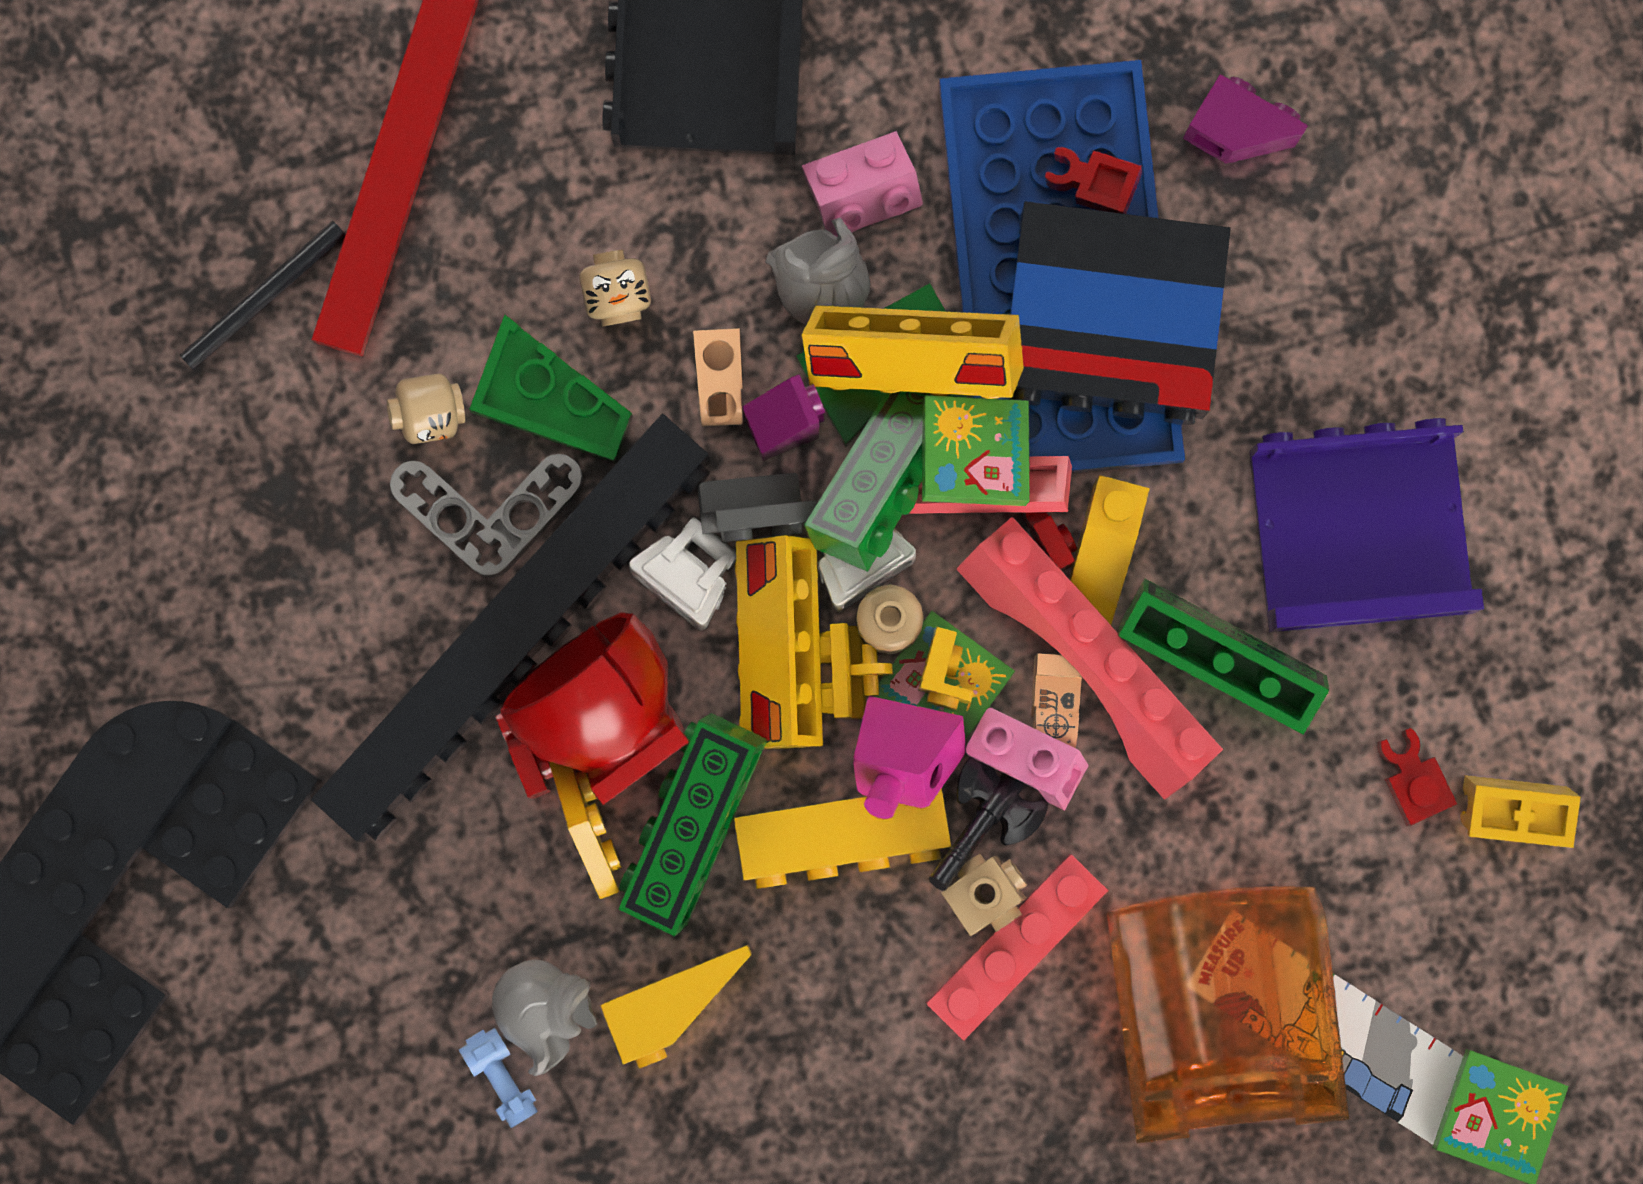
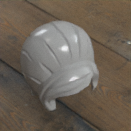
(820, 271)
(540, 1010)

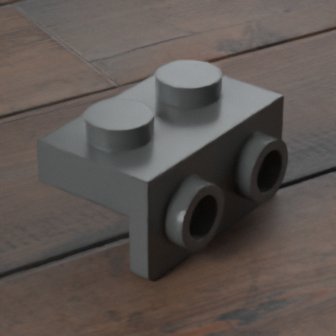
(752, 503)

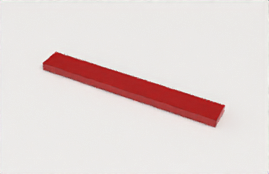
(393, 175)

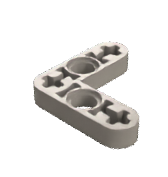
(499, 525)

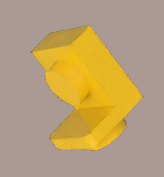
(943, 660)

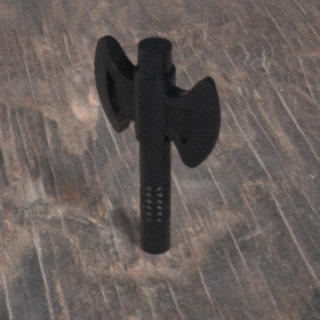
(998, 802)

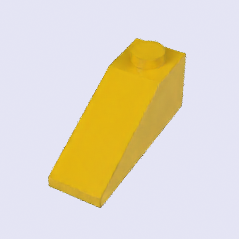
(1108, 542)
(660, 1012)

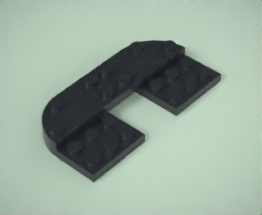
(150, 779)

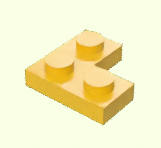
(586, 827)

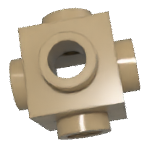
(967, 899)

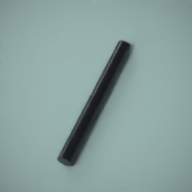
(262, 295)

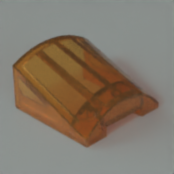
(1228, 1010)

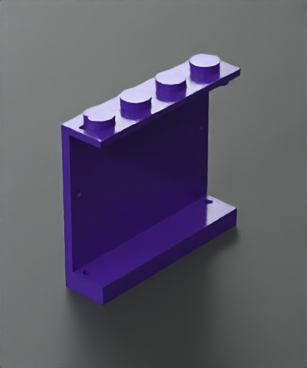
(1362, 526)

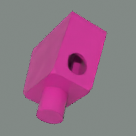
(905, 754)

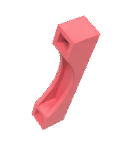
(1153, 724)

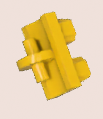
(853, 672)

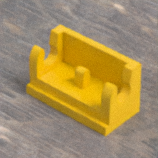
(1520, 811)

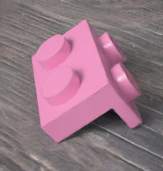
(864, 183)

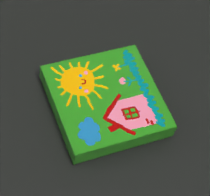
(975, 450)
(976, 672)
(1500, 1117)

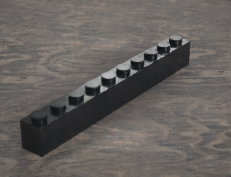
(512, 630)

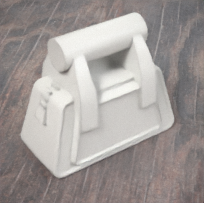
(681, 577)
(850, 584)

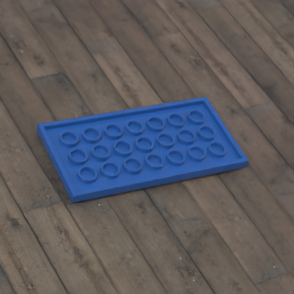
(997, 155)

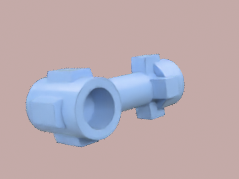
(485, 1054)

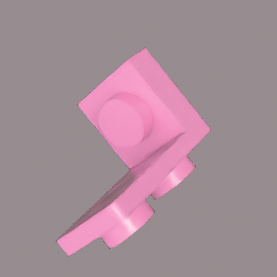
(1028, 756)

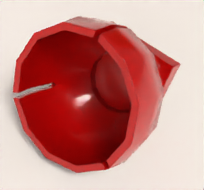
(600, 706)

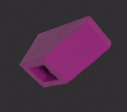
(1240, 124)
(784, 417)

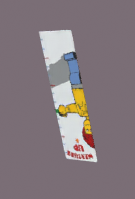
(1394, 1062)

